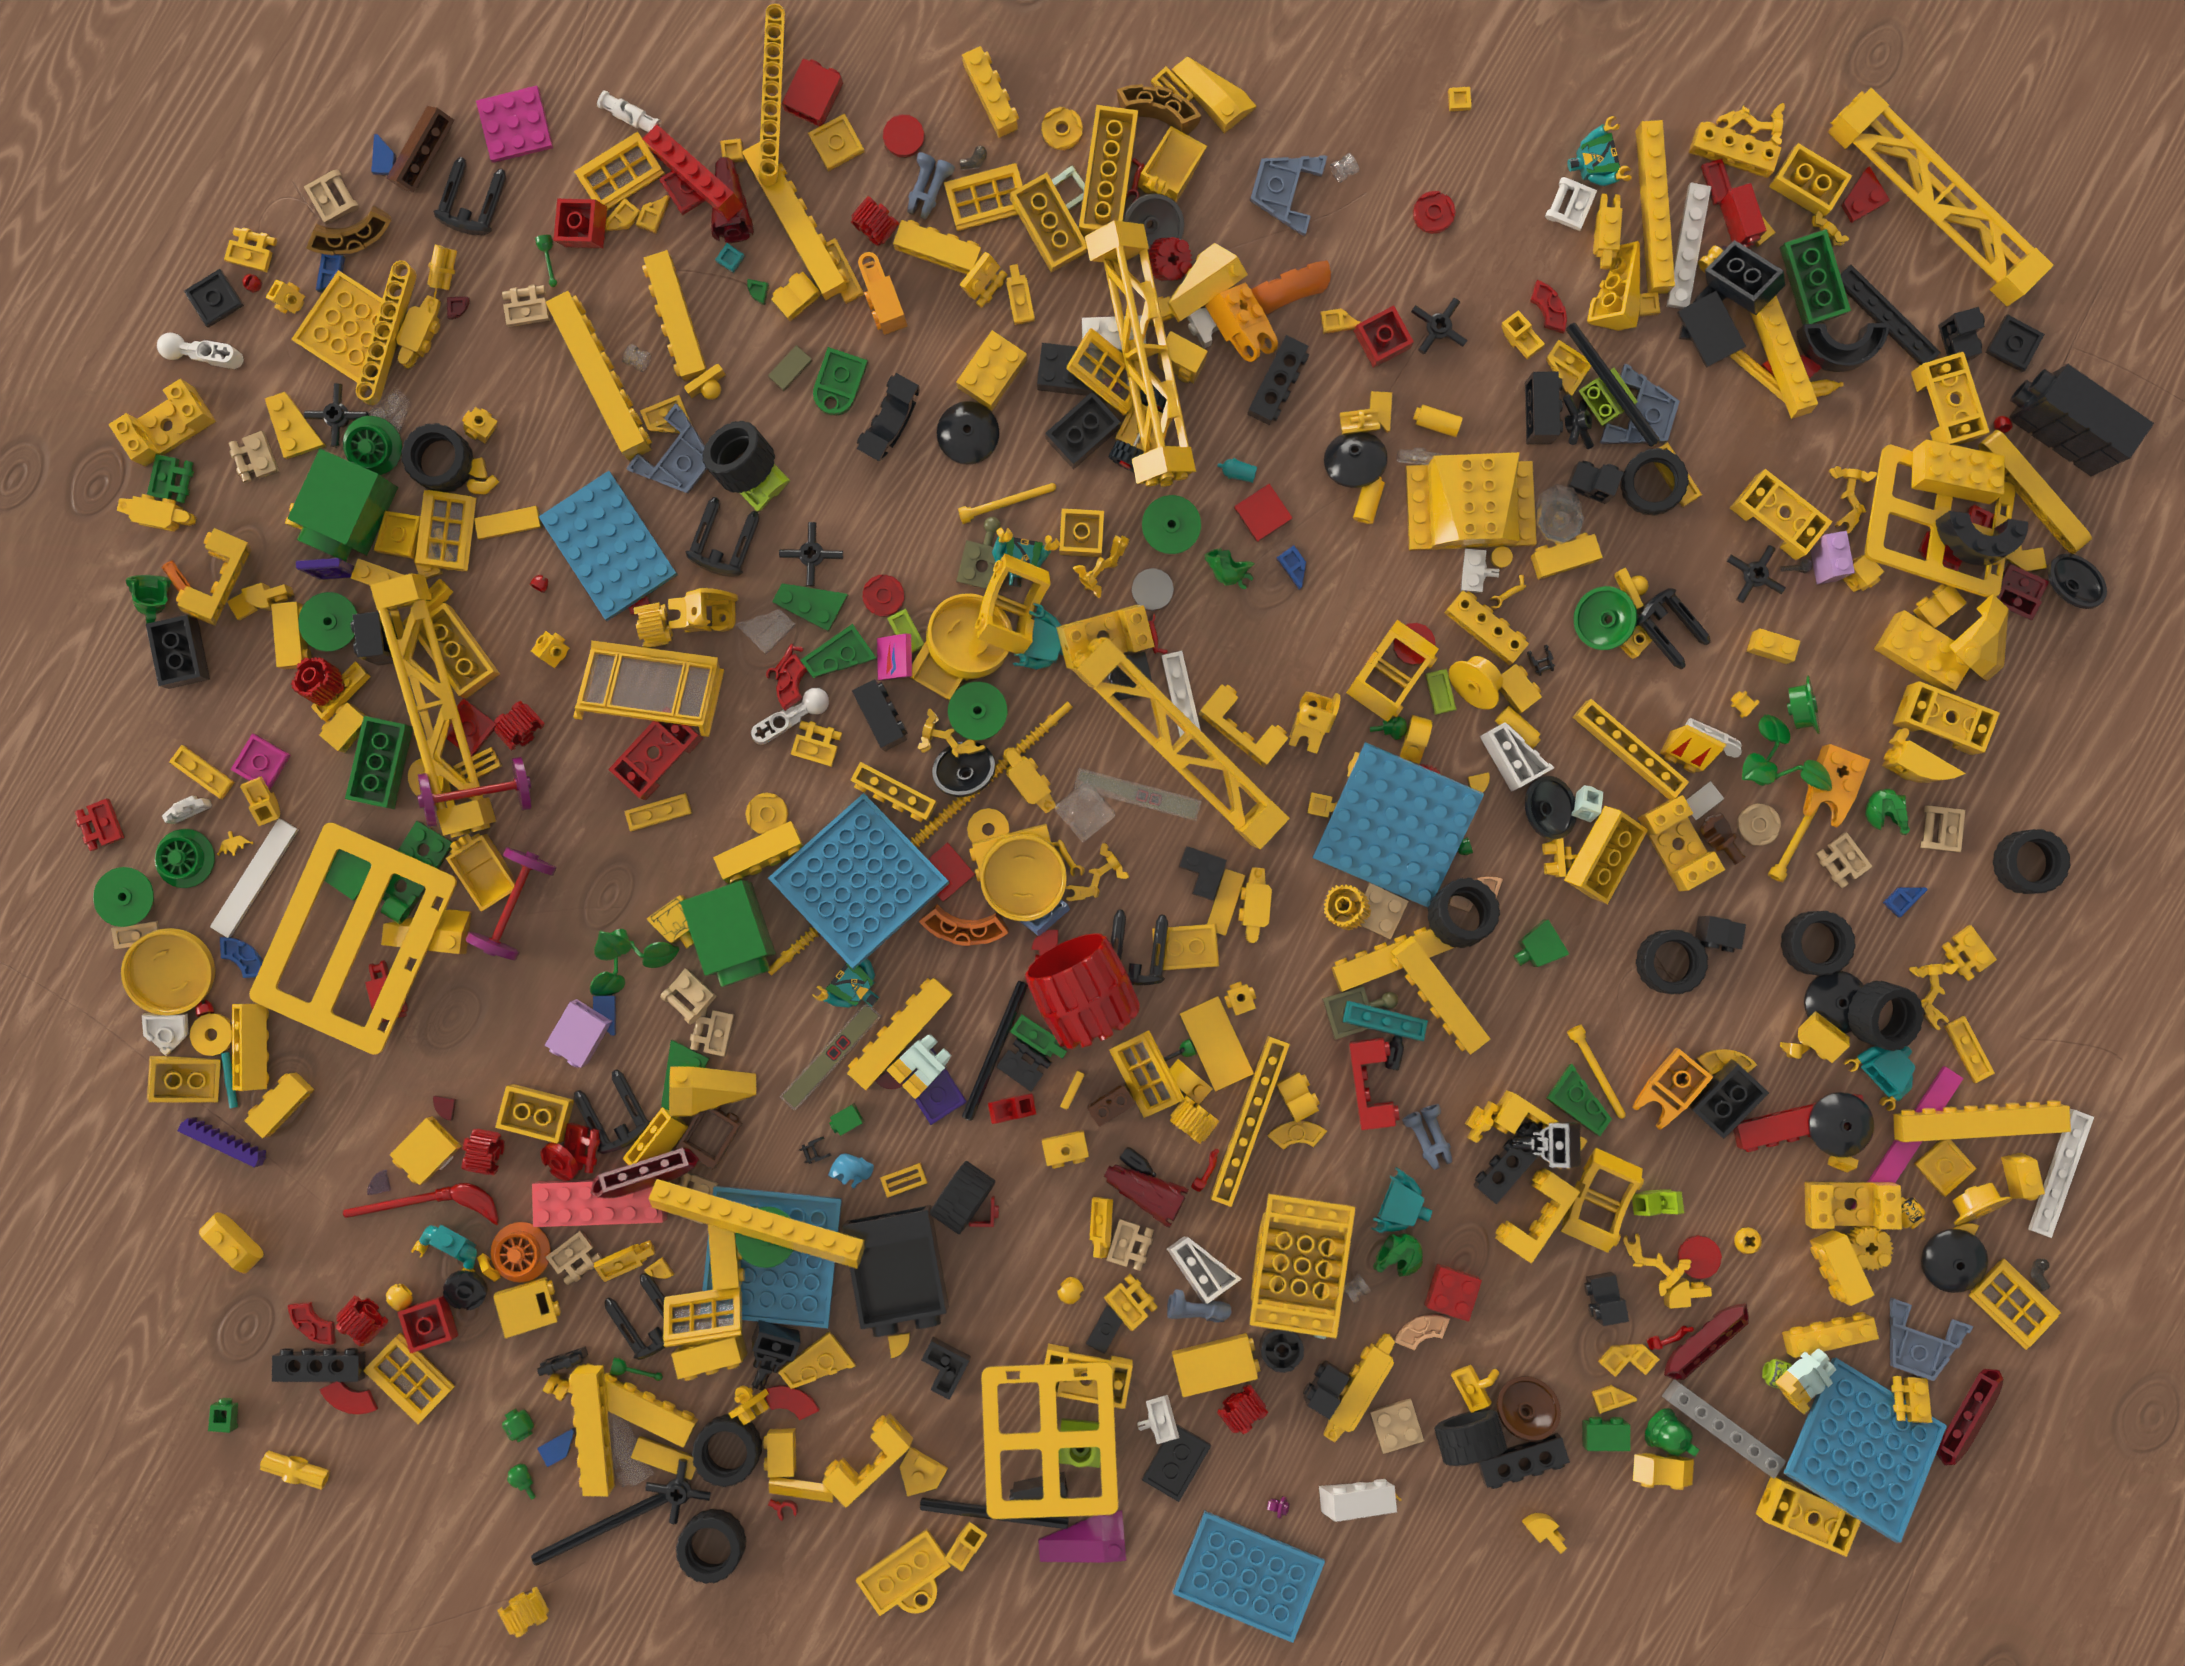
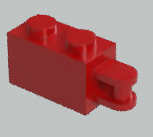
(376, 984)

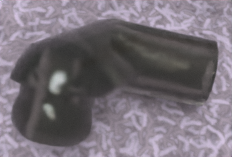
(976, 159)
(2037, 1273)

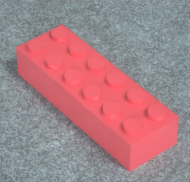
(574, 1205)

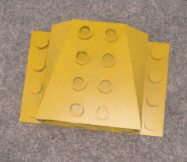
(1471, 502)
(1301, 1265)

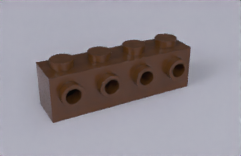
(420, 149)

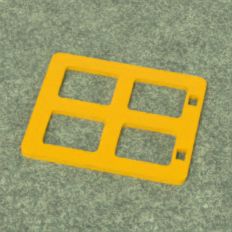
(1932, 568)
(1049, 1441)

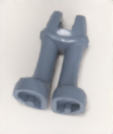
(927, 164)
(1430, 1115)
(1180, 1308)

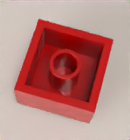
(580, 223)
(1383, 336)
(1452, 1292)
(427, 1324)

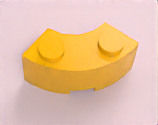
(1660, 1470)

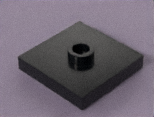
(213, 298)
(2015, 343)

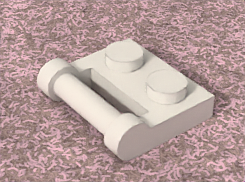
(1577, 207)

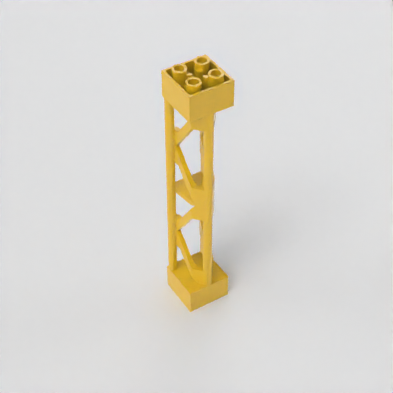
(1114, 246)
(2009, 284)
(398, 594)
(1260, 822)

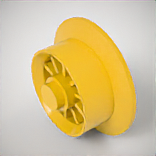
(1477, 681)
(1978, 1202)

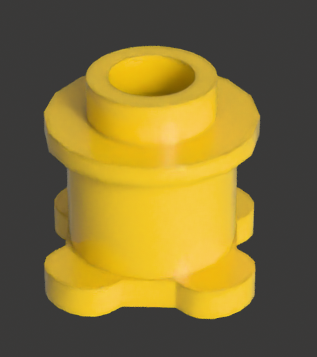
(1743, 703)

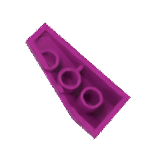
(1091, 1540)

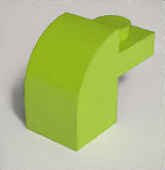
(1657, 1202)

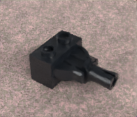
(1558, 1144)
(772, 1349)

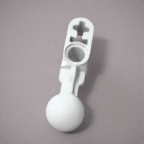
(174, 347)
(814, 702)

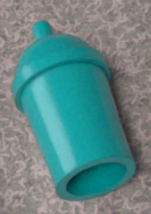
(1238, 470)

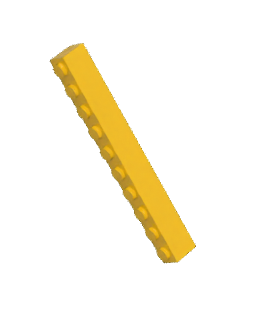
(757, 1223)

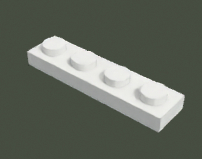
(1180, 686)

